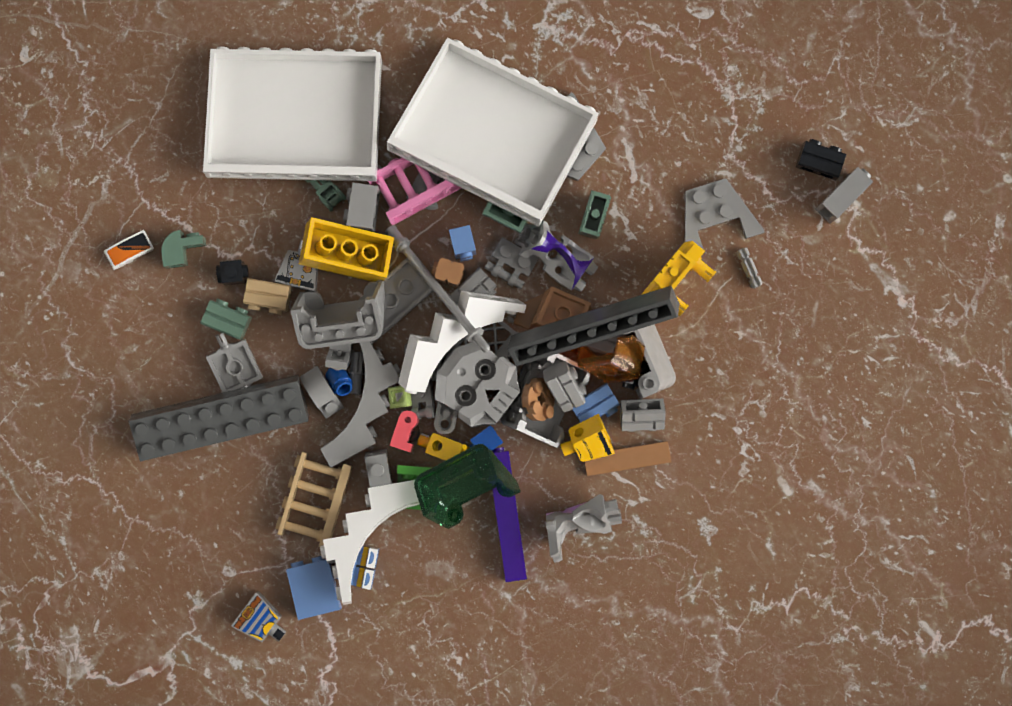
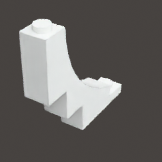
(425, 352)

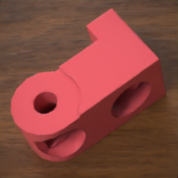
(406, 423)

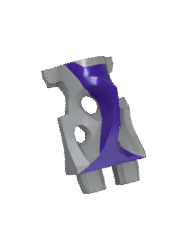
(540, 241)

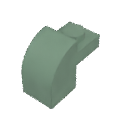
(175, 247)

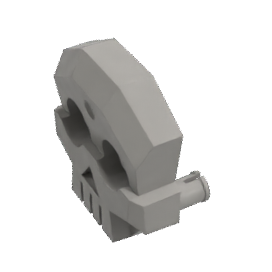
(463, 374)

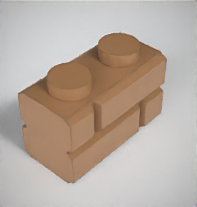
(448, 272)

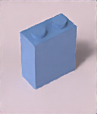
(313, 588)

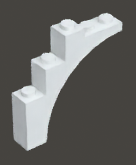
(343, 550)

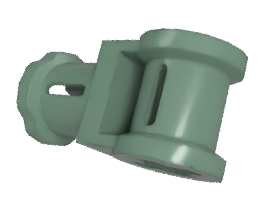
(328, 193)

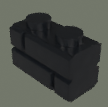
(820, 159)

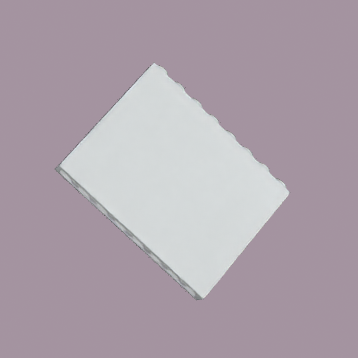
(293, 114)
(492, 131)

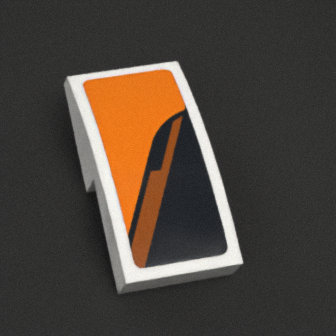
(128, 250)

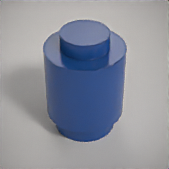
(339, 381)

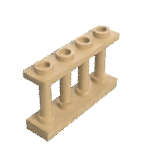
(334, 494)

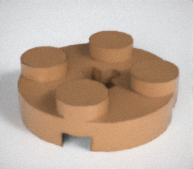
(540, 409)

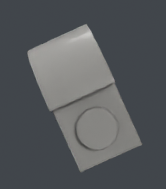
(339, 356)
(321, 392)

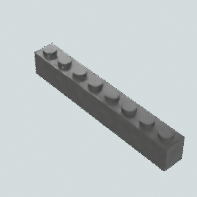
(594, 326)

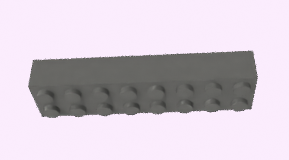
(219, 418)

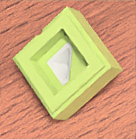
(398, 397)

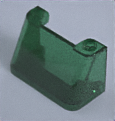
(459, 480)

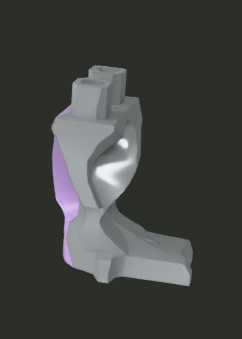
(588, 517)

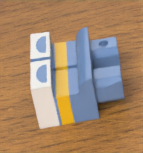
(363, 576)

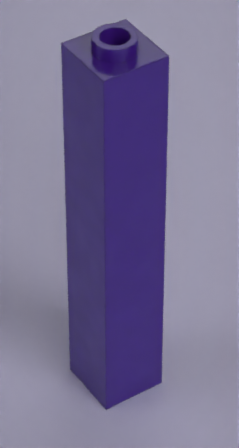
(509, 528)

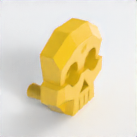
(684, 260)

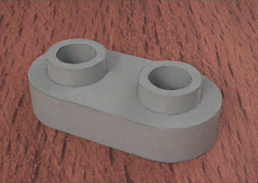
(445, 413)

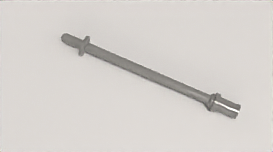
(402, 244)

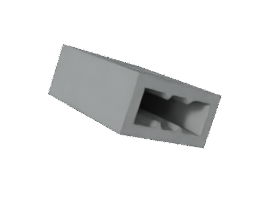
(844, 194)

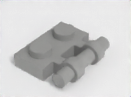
(508, 254)

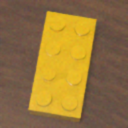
(346, 250)

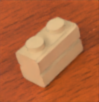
(267, 295)

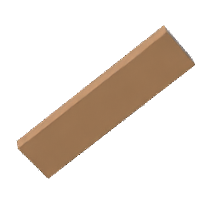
(630, 458)

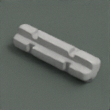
(749, 267)

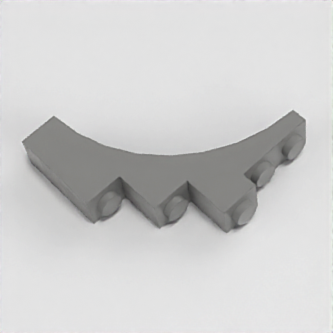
(357, 434)

